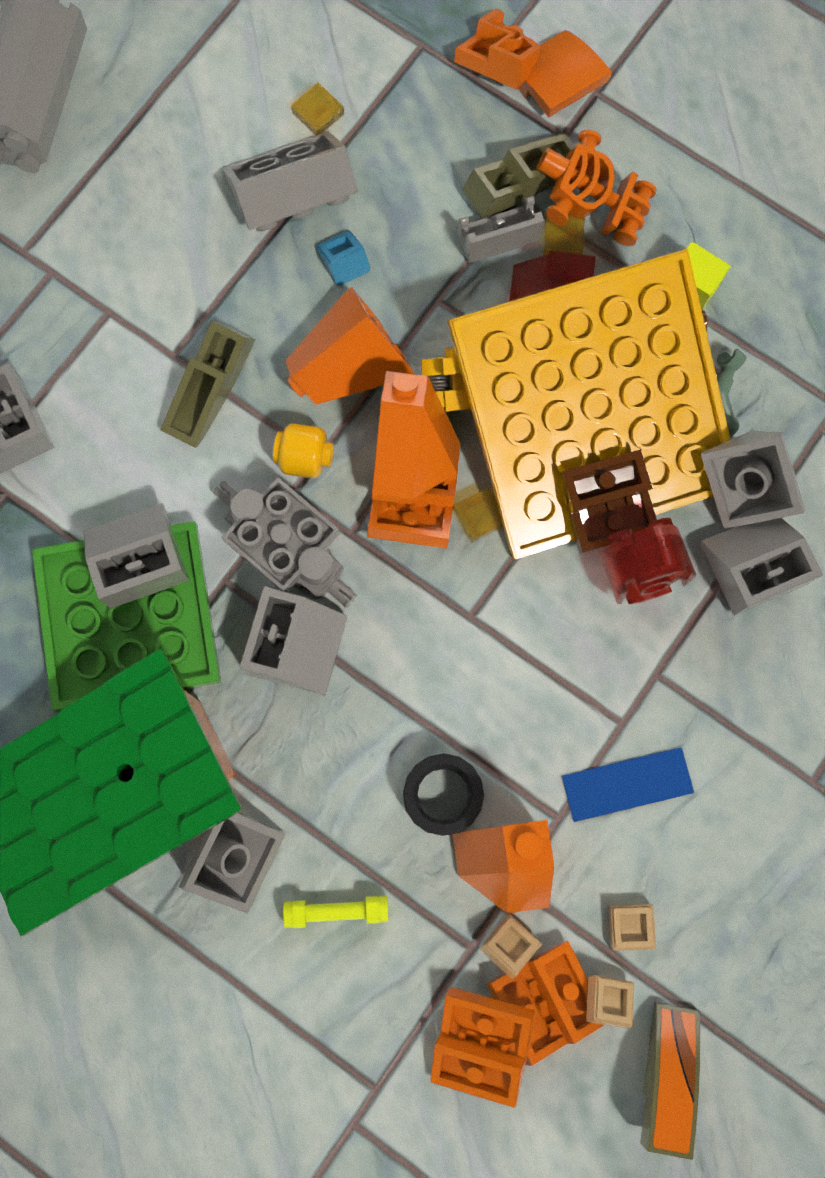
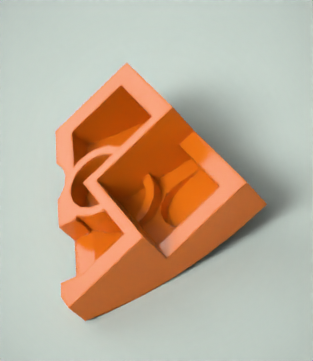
(499, 51)

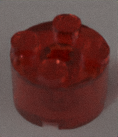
(646, 562)

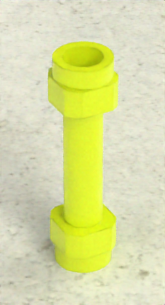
(298, 912)

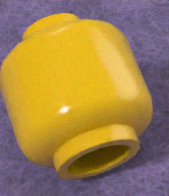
(302, 450)

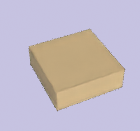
(632, 927)
(510, 946)
(610, 1001)

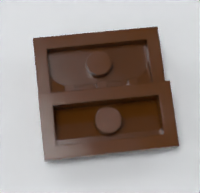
(608, 499)

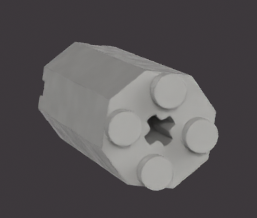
(36, 68)

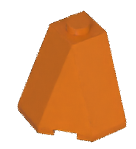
(344, 353)
(413, 441)
(508, 864)

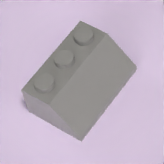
(291, 181)

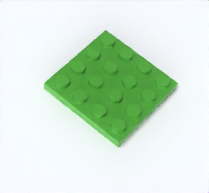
(94, 643)

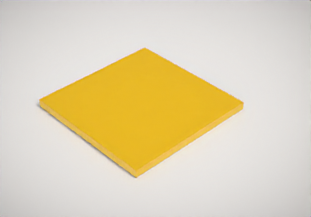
(587, 379)

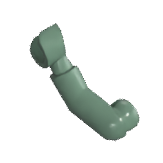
(725, 381)

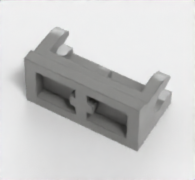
(500, 232)

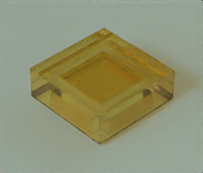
(317, 109)
(564, 238)
(479, 514)

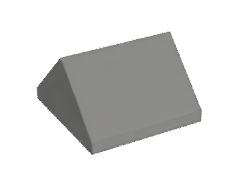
(752, 479)
(232, 861)

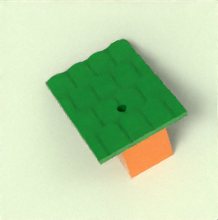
(69, 797)

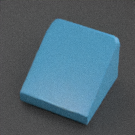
(344, 257)

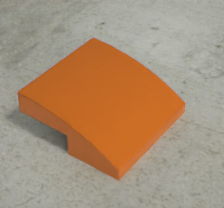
(564, 73)
(421, 523)
(557, 992)
(482, 1046)

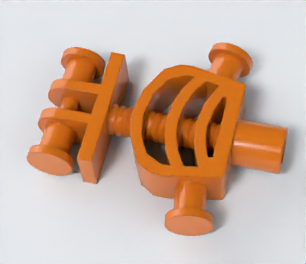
(594, 176)

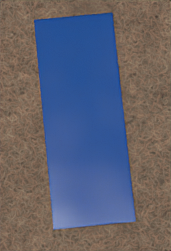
(627, 784)

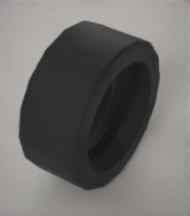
(469, 776)

